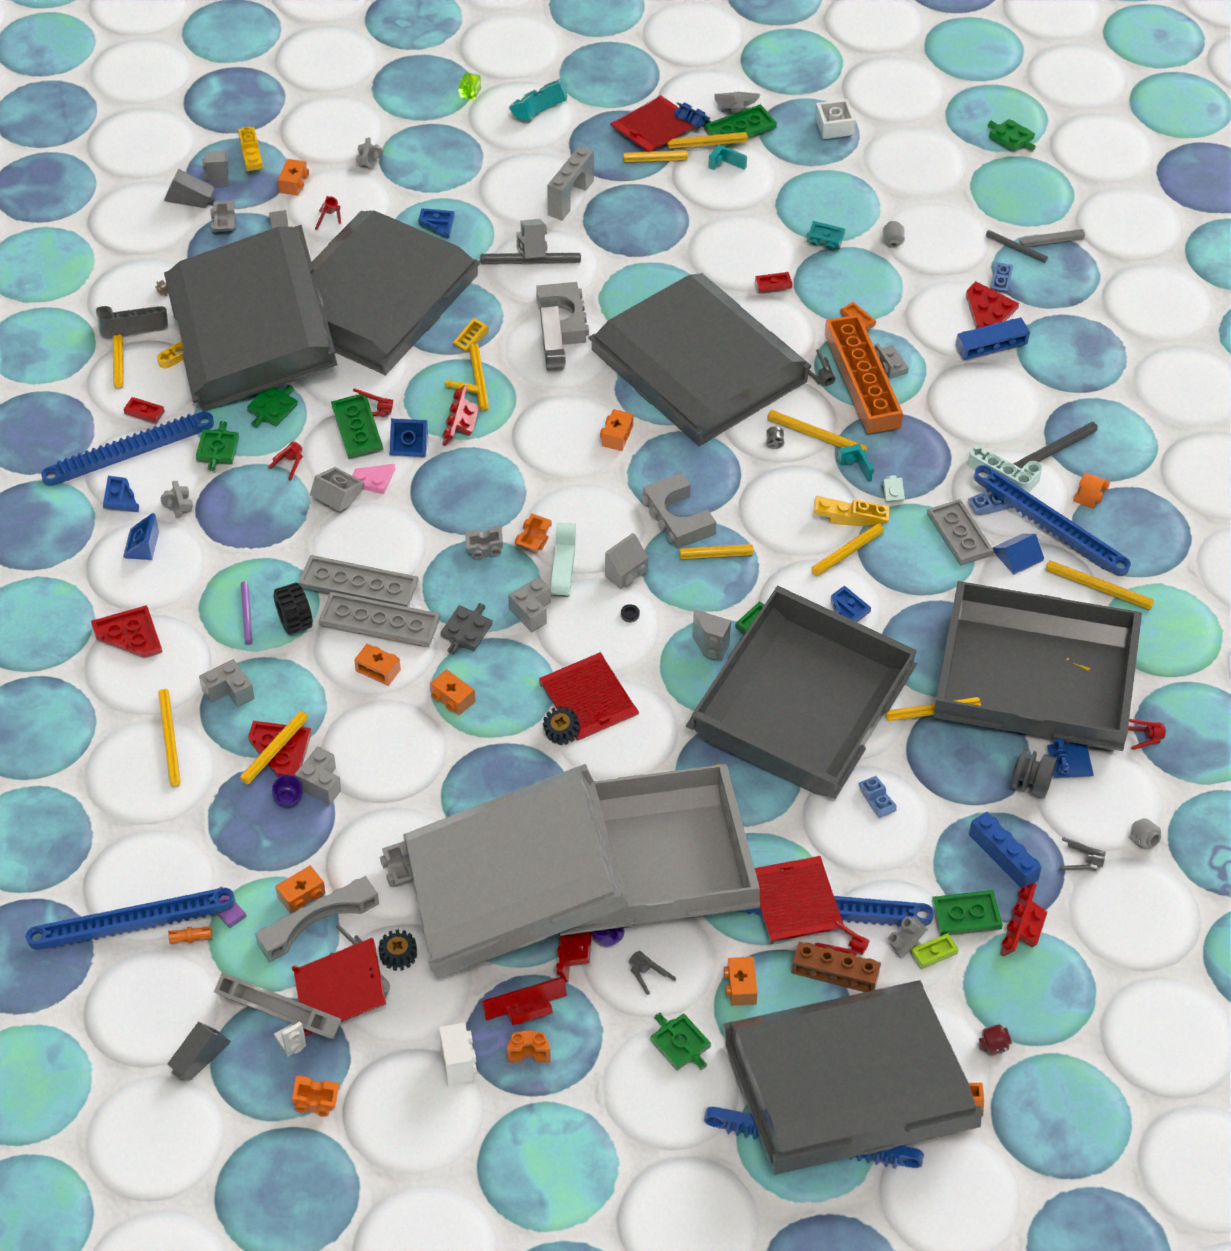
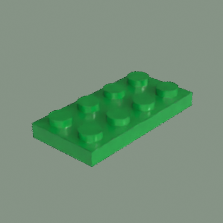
(751, 120)
(356, 425)

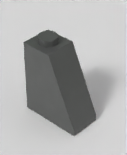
(189, 191)
(197, 1051)

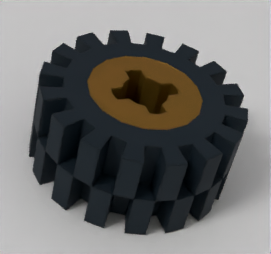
(568, 728)
(398, 957)

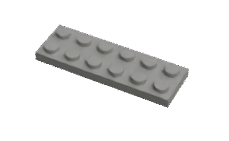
(358, 580)
(379, 619)

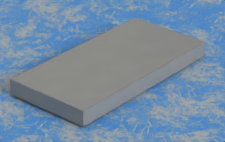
(960, 532)

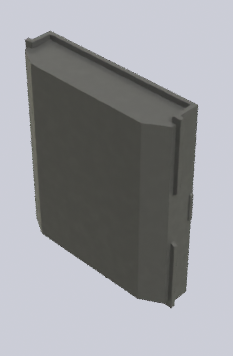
(387, 287)
(249, 316)
(699, 357)
(1014, 657)
(803, 692)
(850, 1077)

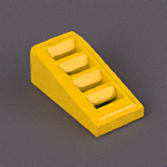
(473, 324)

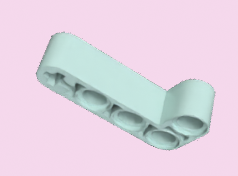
(1025, 478)
(563, 559)

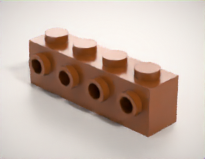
(836, 967)

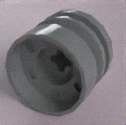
(1034, 772)

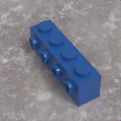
(992, 338)
(1005, 850)

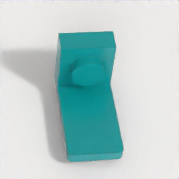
(724, 154)
(855, 454)

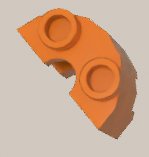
(1091, 490)
(534, 533)
(528, 1044)
(314, 1096)

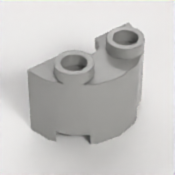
(223, 216)
(484, 543)
(398, 863)

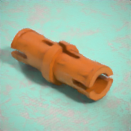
(190, 934)

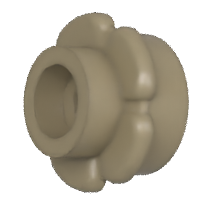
(161, 287)

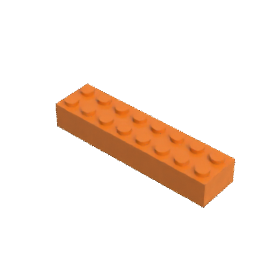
(863, 374)

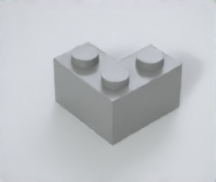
(216, 168)
(531, 239)
(529, 604)
(227, 680)
(318, 776)

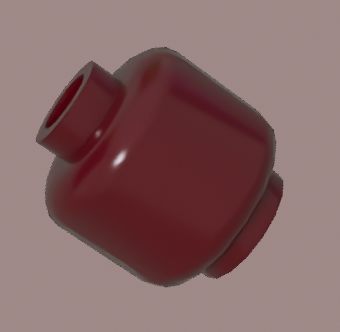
(995, 1039)

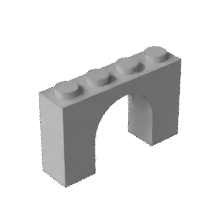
(576, 172)
(568, 298)
(679, 530)

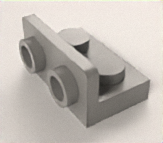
(891, 361)

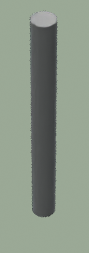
(1017, 246)

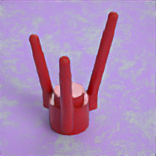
(329, 206)
(384, 405)
(291, 452)
(1153, 730)
(857, 943)

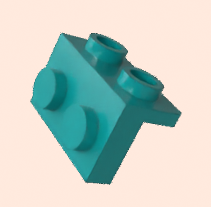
(825, 235)

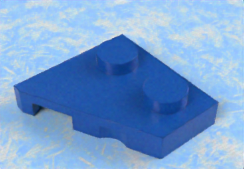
(437, 221)
(849, 604)

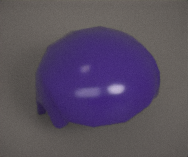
(287, 790)
(609, 937)

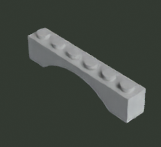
(354, 898)
(277, 1005)

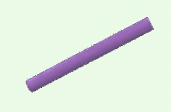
(246, 613)

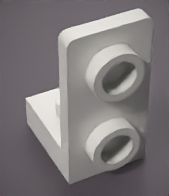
(291, 1038)

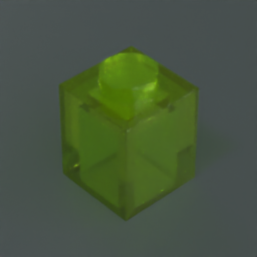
(470, 85)

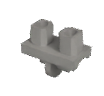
(368, 154)
(177, 498)
(908, 936)

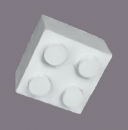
(835, 119)
(458, 1054)

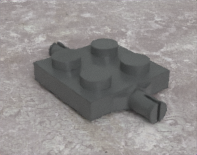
(466, 628)

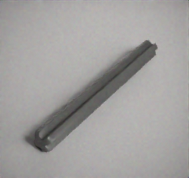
(512, 258)
(1058, 444)

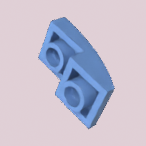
(1001, 277)
(987, 504)
(876, 796)

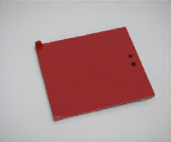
(652, 124)
(592, 694)
(797, 899)
(342, 982)

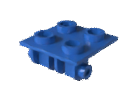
(694, 117)
(1072, 759)

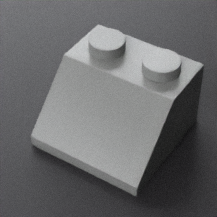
(336, 488)
(625, 561)
(711, 634)

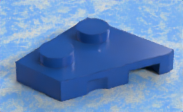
(119, 495)

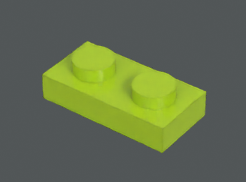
(934, 951)

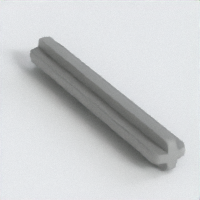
(1052, 238)

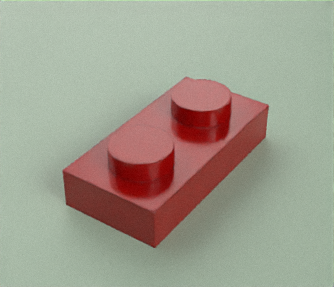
(773, 282)
(144, 410)

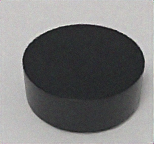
(630, 613)

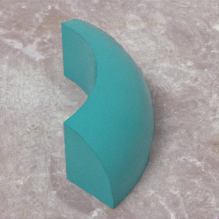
(537, 101)

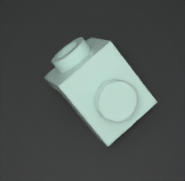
(893, 488)

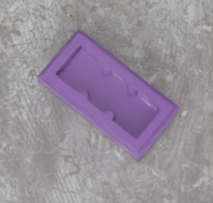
(232, 915)

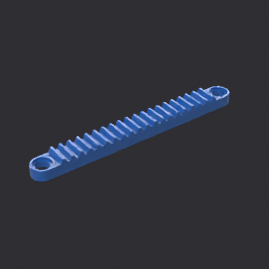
(126, 448)
(1051, 520)
(875, 910)
(130, 918)
(744, 1123)

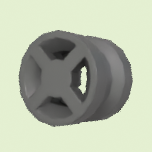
(775, 437)

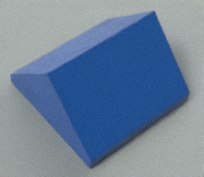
(408, 437)
(142, 539)
(1019, 552)

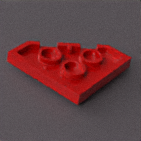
(988, 305)
(129, 631)
(290, 756)

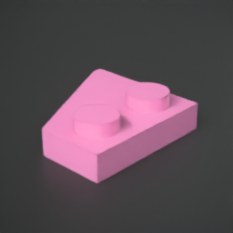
(375, 477)

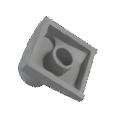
(735, 100)

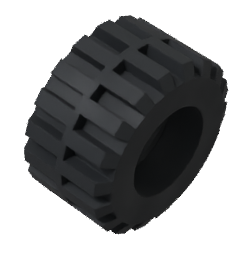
(293, 608)

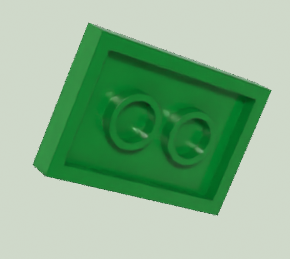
(967, 912)

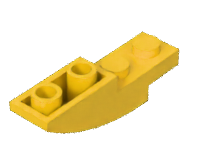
(250, 149)
(855, 513)

